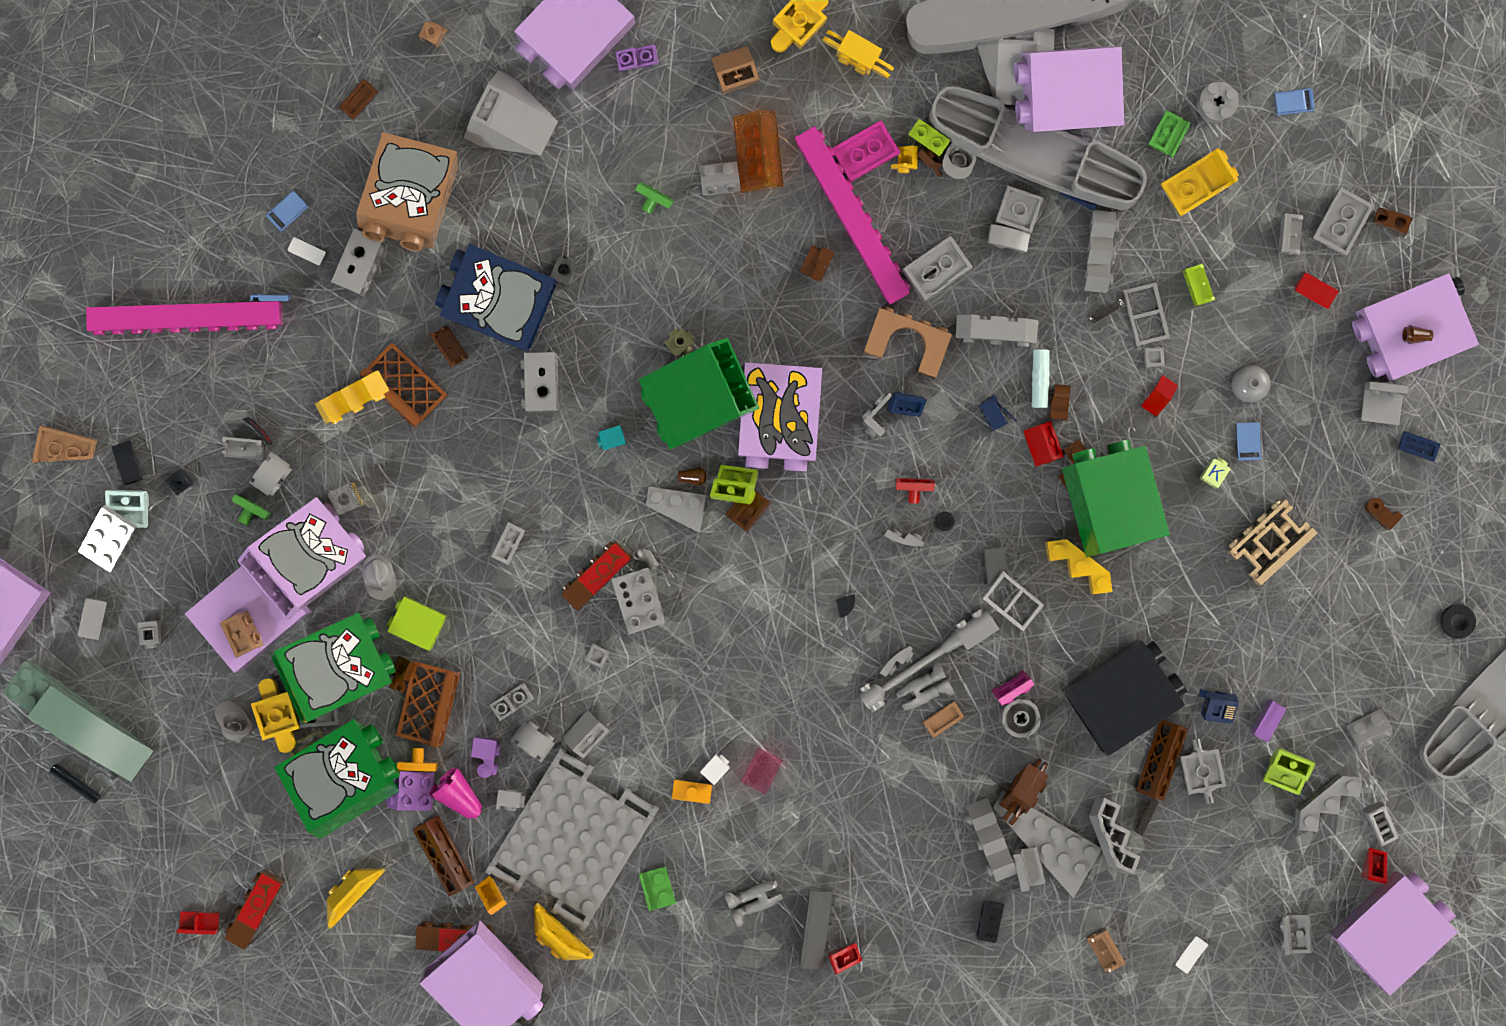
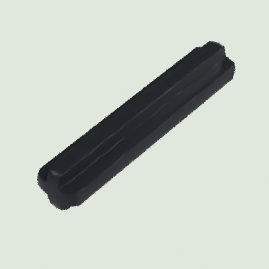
(74, 784)

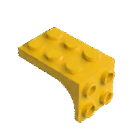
(1200, 181)

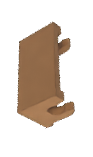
(1105, 950)

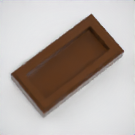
(358, 99)

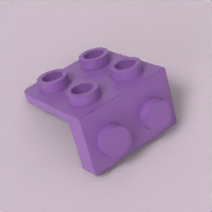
(413, 791)

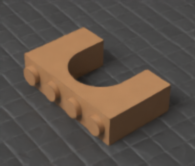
(934, 339)

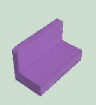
(1268, 720)

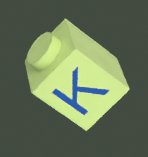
(1215, 472)

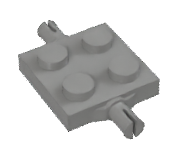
(1203, 771)

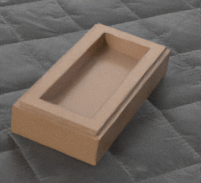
(943, 719)

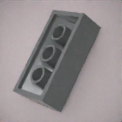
(815, 928)

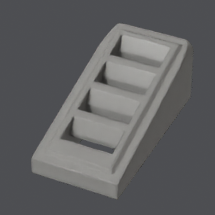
(1375, 813)

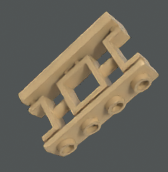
(1282, 554)

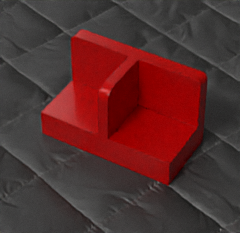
(199, 922)

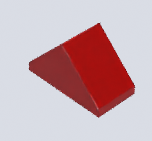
(1159, 396)
(1375, 866)
(844, 958)

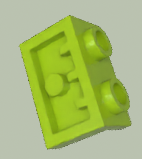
(929, 137)

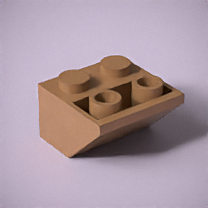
(735, 70)

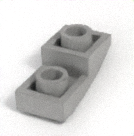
(1008, 238)
(910, 539)
(901, 656)
(511, 701)

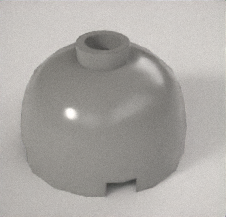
(1250, 383)

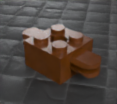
(1024, 790)

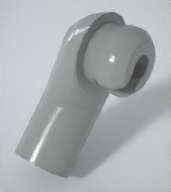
(645, 556)

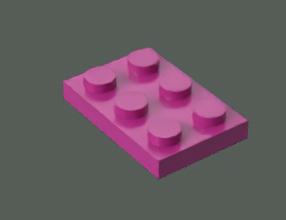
(866, 151)

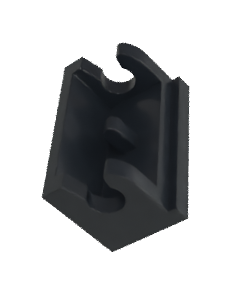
(989, 921)

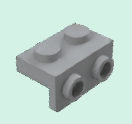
(719, 178)
(1370, 730)
(1296, 933)

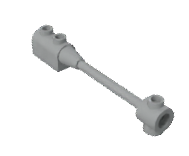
(966, 634)

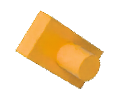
(417, 762)
(692, 791)
(490, 895)

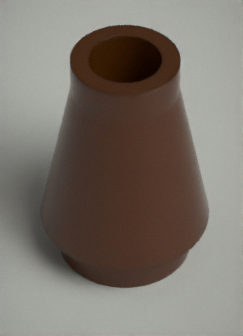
(1416, 334)
(693, 476)

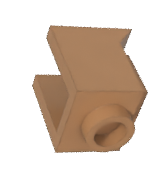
(433, 33)

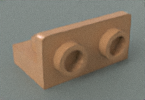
(241, 633)

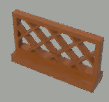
(396, 401)
(443, 709)

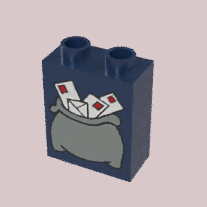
(496, 297)

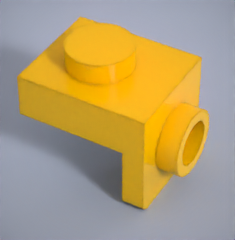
(907, 159)

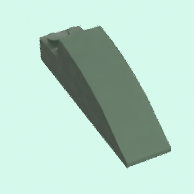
(76, 721)

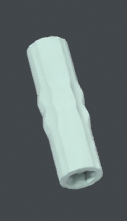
(1040, 378)

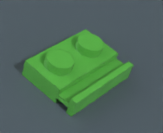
(1169, 133)
(657, 888)

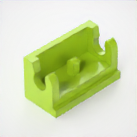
(1198, 285)

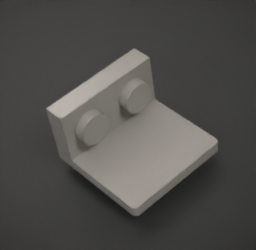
(1382, 402)

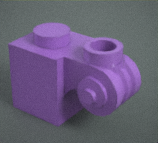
(487, 750)

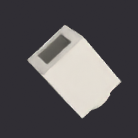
(715, 768)

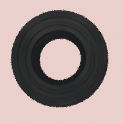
(1469, 616)

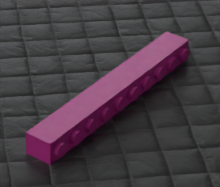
(852, 216)
(184, 317)

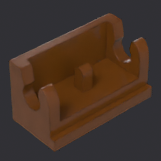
(449, 346)

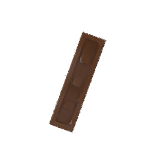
(1166, 761)
(445, 854)

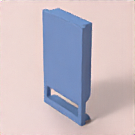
(1293, 101)
(288, 210)
(271, 297)
(1248, 440)

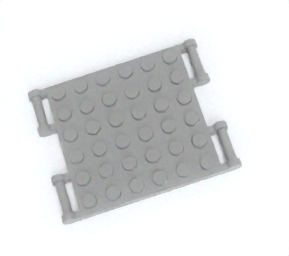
(572, 839)

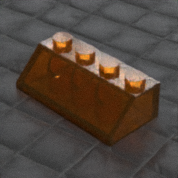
(758, 151)

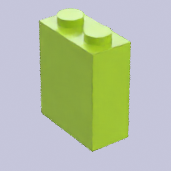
(416, 623)

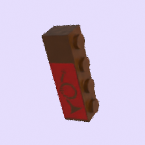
(596, 576)
(254, 909)
(440, 936)

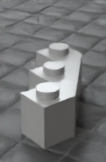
(1100, 251)
(996, 329)
(1326, 801)
(1112, 837)
(990, 840)

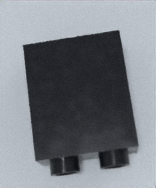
(1125, 696)

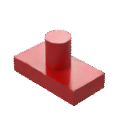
(914, 487)

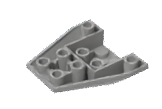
(999, 60)
(510, 118)

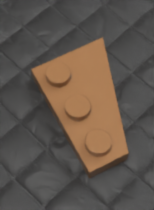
(62, 445)

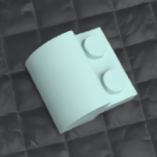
(129, 504)

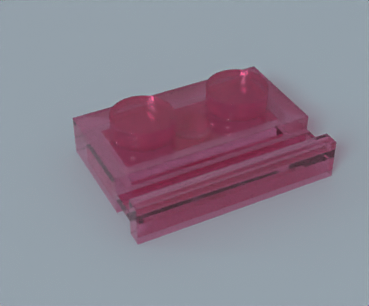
(761, 770)

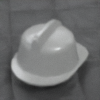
(958, 162)
(379, 577)
(232, 720)

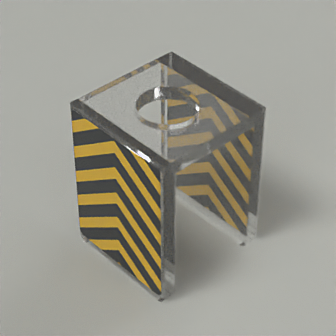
(355, 499)

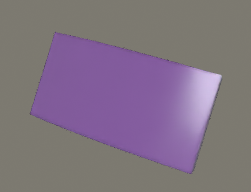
(637, 58)

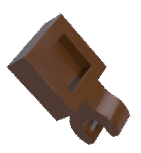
(931, 160)
(403, 672)

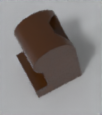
(1392, 221)
(1060, 402)
(1376, 509)

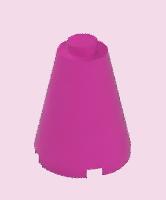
(457, 794)

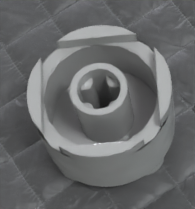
(1207, 106)
(270, 474)
(1009, 720)
(532, 741)

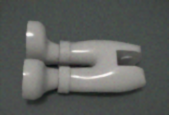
(923, 697)
(759, 905)

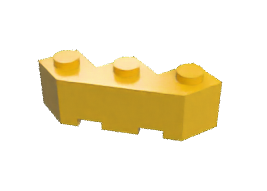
(352, 397)
(1079, 565)

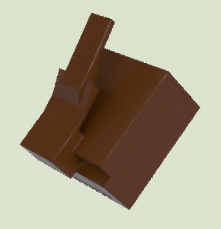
(816, 263)

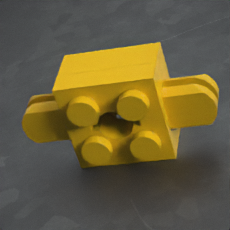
(798, 23)
(858, 53)
(276, 715)

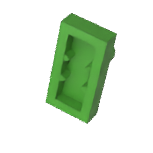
(653, 197)
(249, 510)

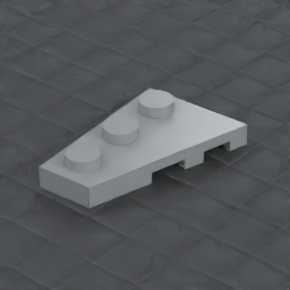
(677, 505)

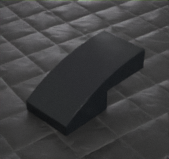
(127, 463)

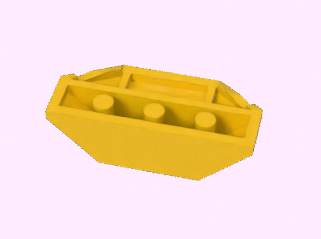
(349, 892)
(558, 937)

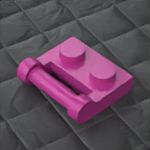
(1019, 685)

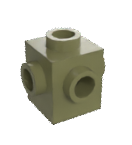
(677, 349)

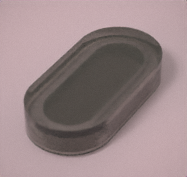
(1108, 310)

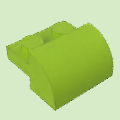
(734, 484)
(1288, 771)

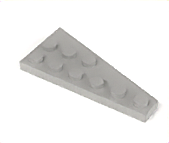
(1060, 849)

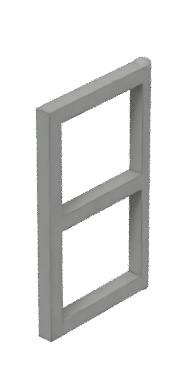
(1160, 311)
(1021, 590)

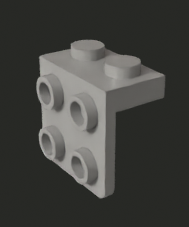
(873, 428)

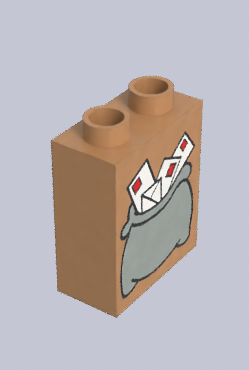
(406, 192)

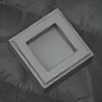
(1154, 357)
(597, 655)

